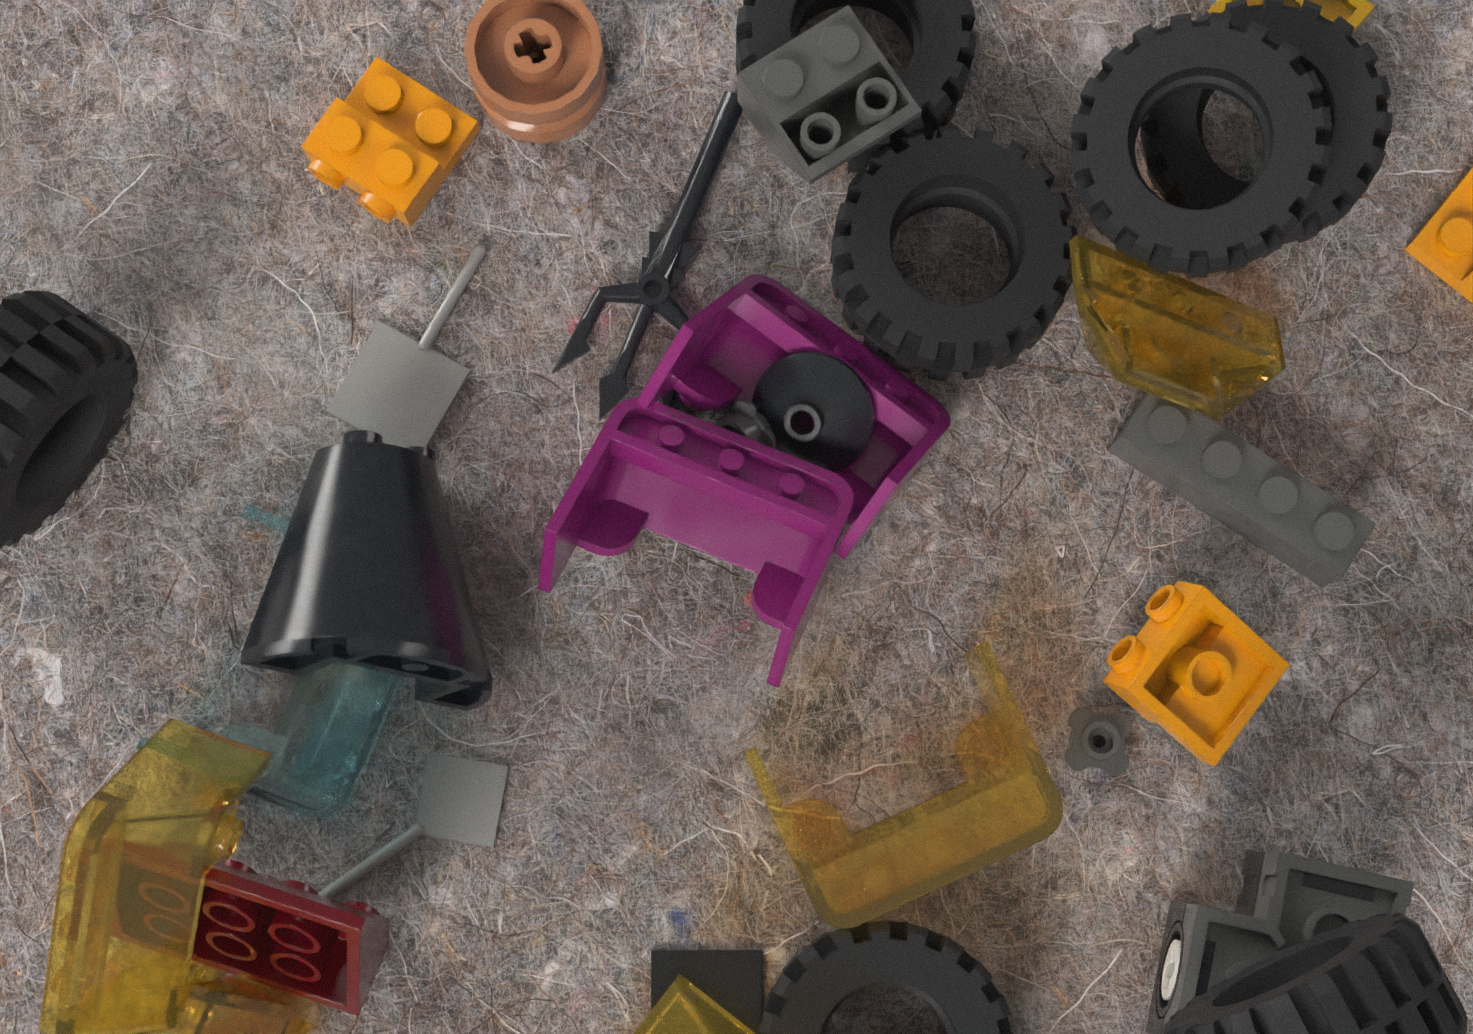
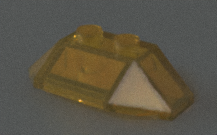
(1171, 332)

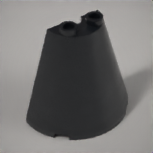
(373, 577)

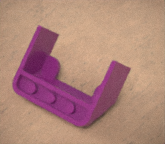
(760, 321)
(712, 495)

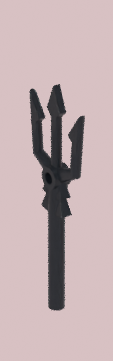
(662, 270)

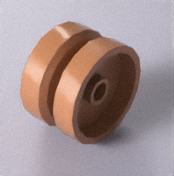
(536, 67)

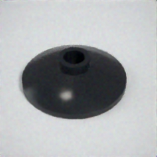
(831, 395)

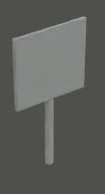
(402, 383)

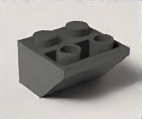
(825, 96)

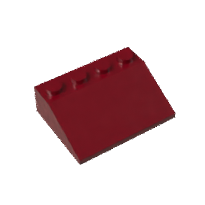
(289, 936)

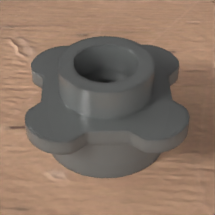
(748, 423)
(1082, 750)

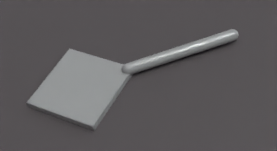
(456, 803)

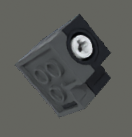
(1280, 906)

